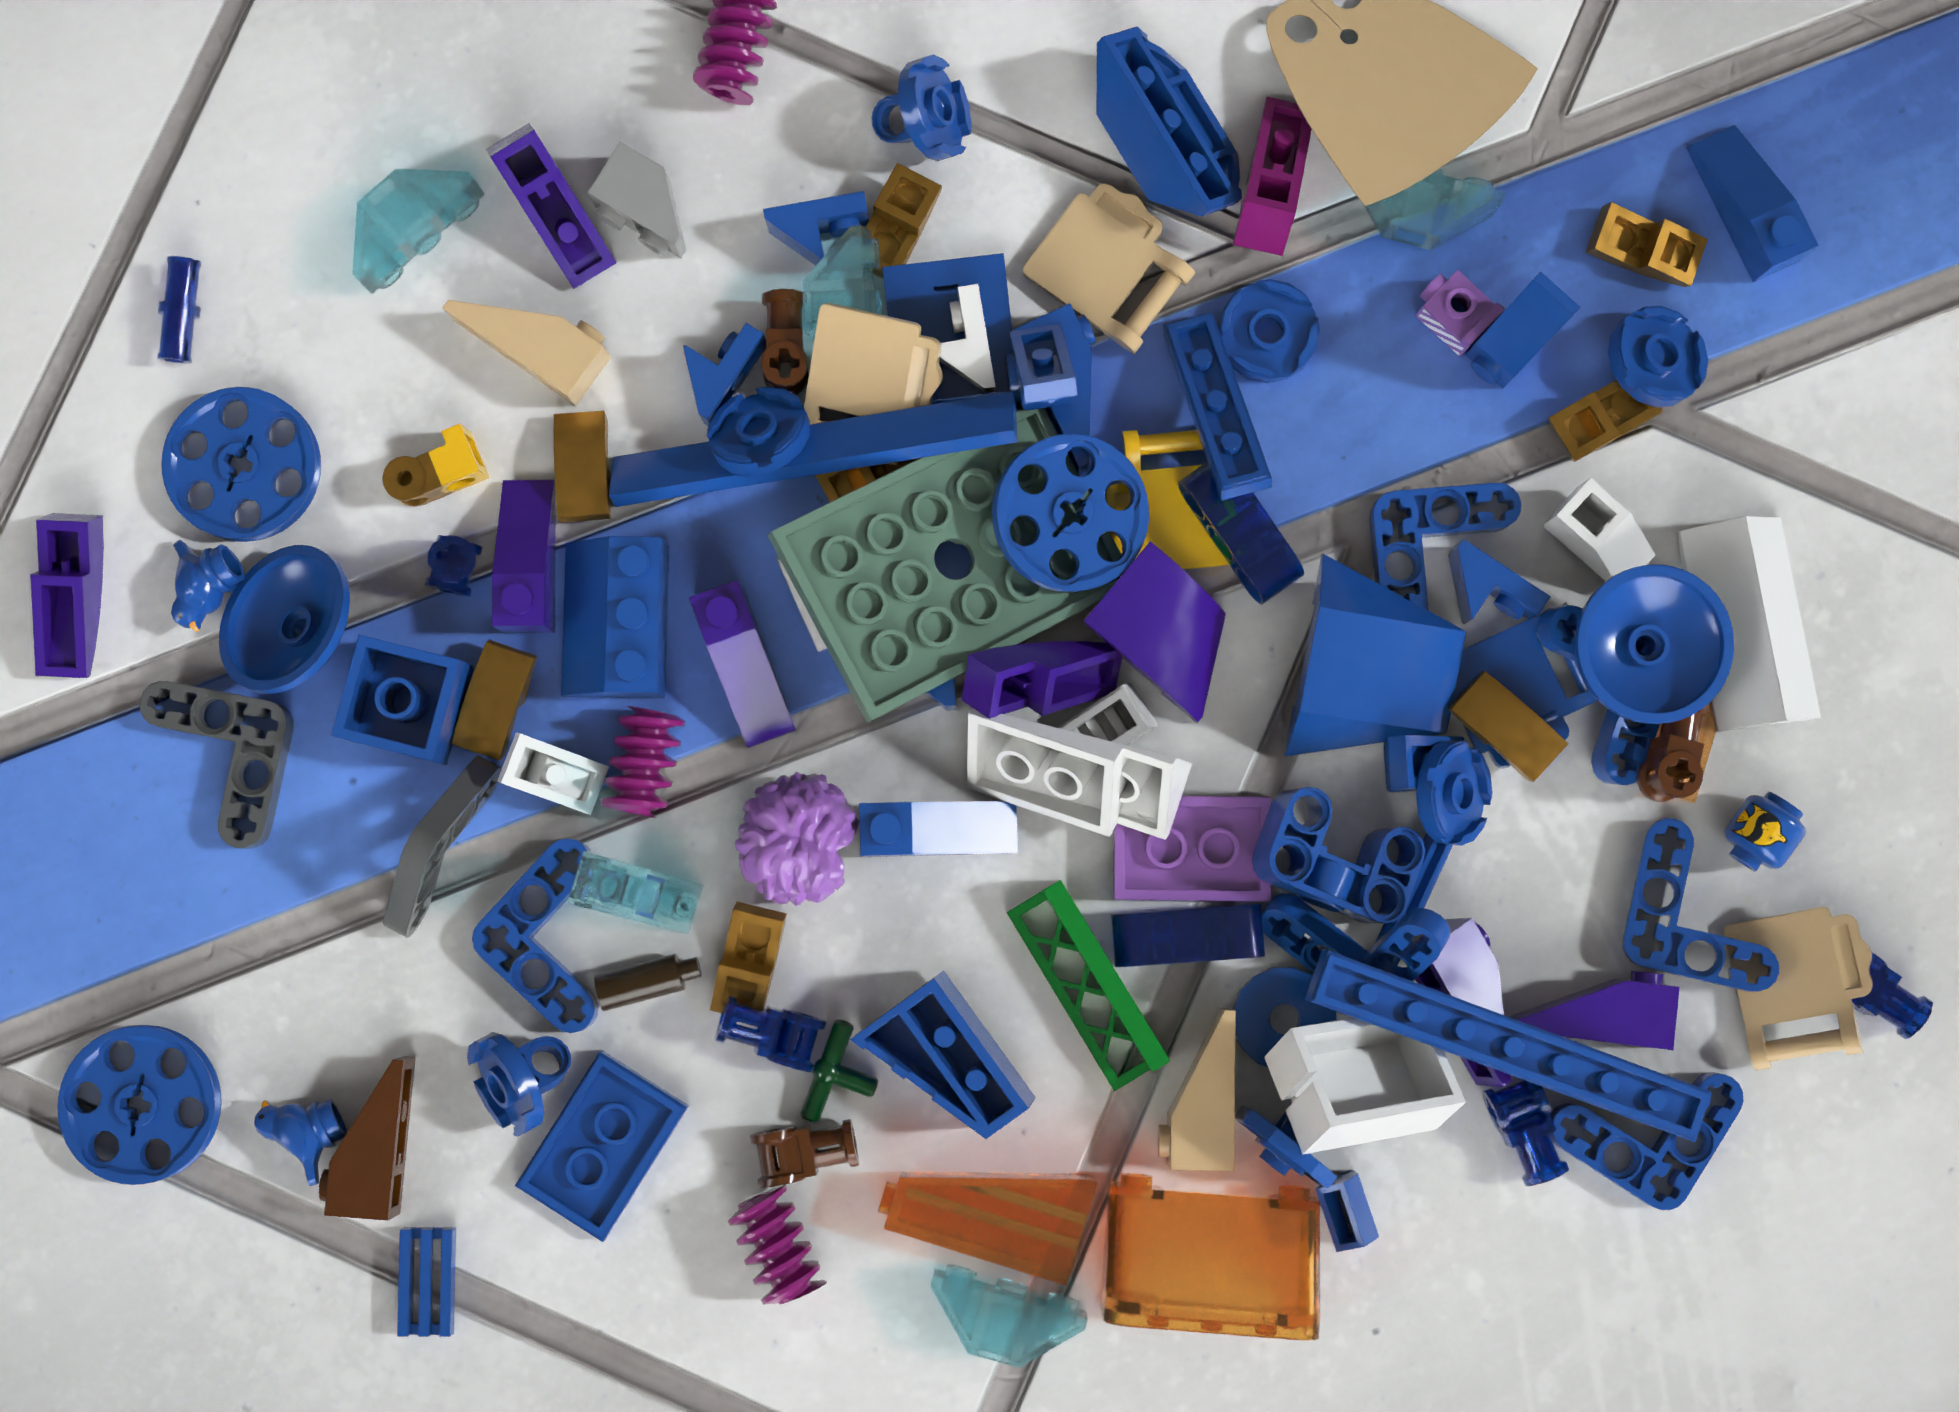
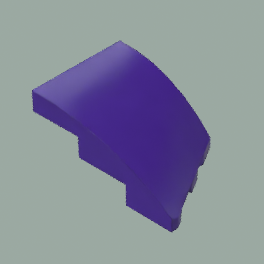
(1163, 628)

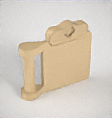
(1100, 256)
(869, 364)
(1819, 974)

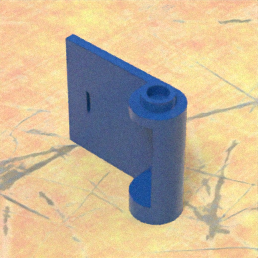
(923, 296)

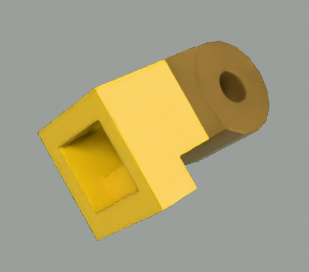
(436, 472)

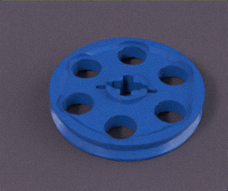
(225, 444)
(1095, 513)
(114, 1114)

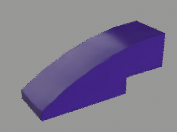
(67, 593)
(1040, 676)

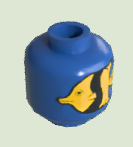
(1765, 831)

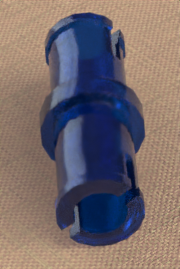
(179, 309)

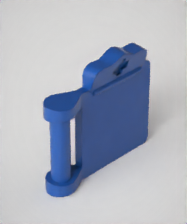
(1523, 668)

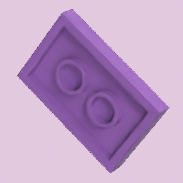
(1201, 858)

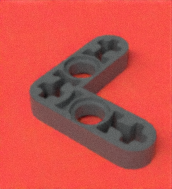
(248, 748)
(430, 840)

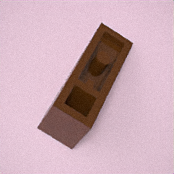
(370, 1162)

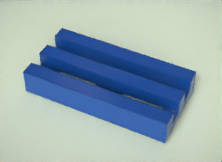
(425, 1327)

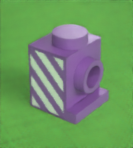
(1452, 327)

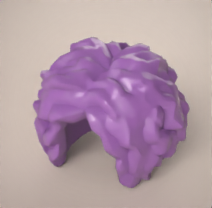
(795, 838)

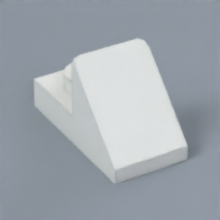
(971, 355)
(553, 773)

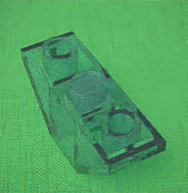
(1435, 209)
(407, 219)
(844, 277)
(635, 892)
(1002, 1318)

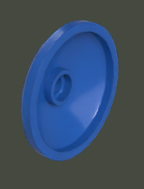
(284, 619)
(1686, 639)

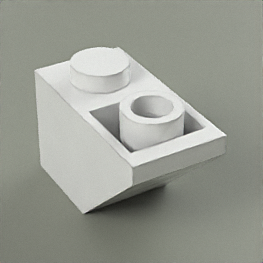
(1599, 531)

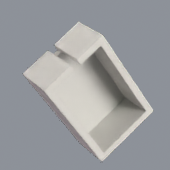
(1360, 1084)

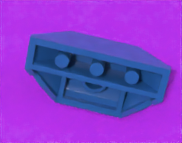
(1164, 126)

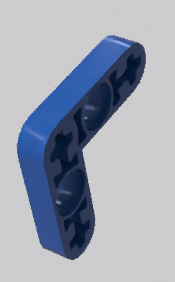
(1421, 525)
(1607, 742)
(524, 927)
(1322, 932)
(1676, 938)
(1648, 1162)

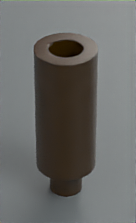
(644, 981)

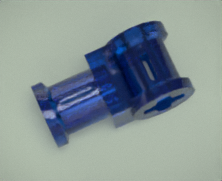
(452, 564)
(1893, 1001)
(775, 1032)
(1525, 1122)

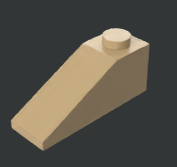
(541, 344)
(1203, 1111)

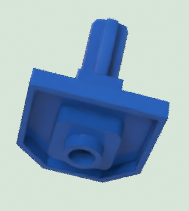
(1282, 1148)

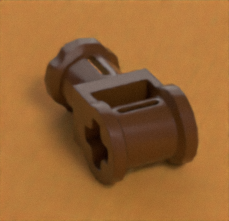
(784, 340)
(1673, 758)
(800, 1154)

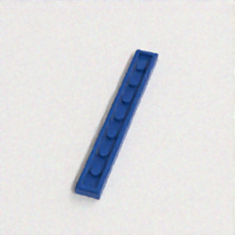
(830, 448)
(1507, 1045)

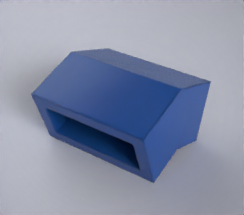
(1357, 1209)

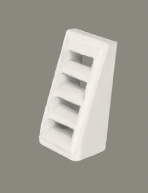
(1135, 706)

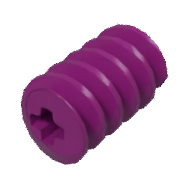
(730, 47)
(642, 761)
(775, 1247)

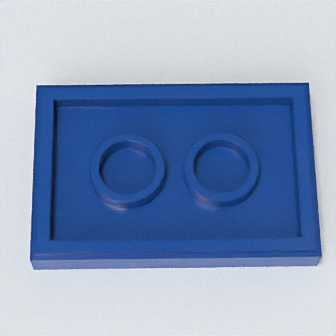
(602, 1145)

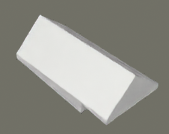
(1752, 575)
(1074, 775)

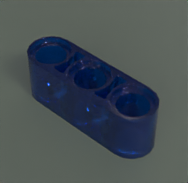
(1243, 536)
(1188, 935)

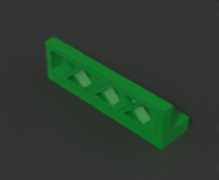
(1105, 976)

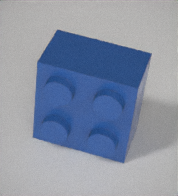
(402, 699)

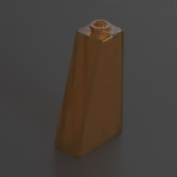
(999, 1217)

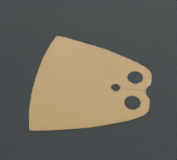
(1401, 95)

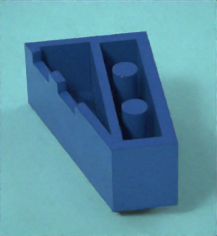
(950, 1056)

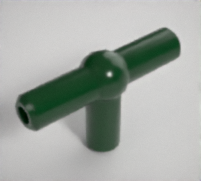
(829, 1072)

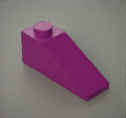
(1274, 178)

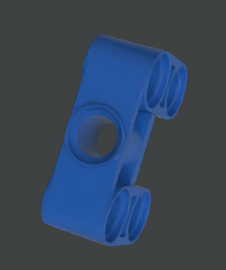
(1327, 879)

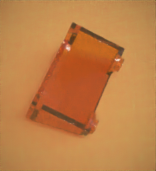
(1211, 1261)

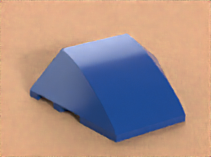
(1371, 666)

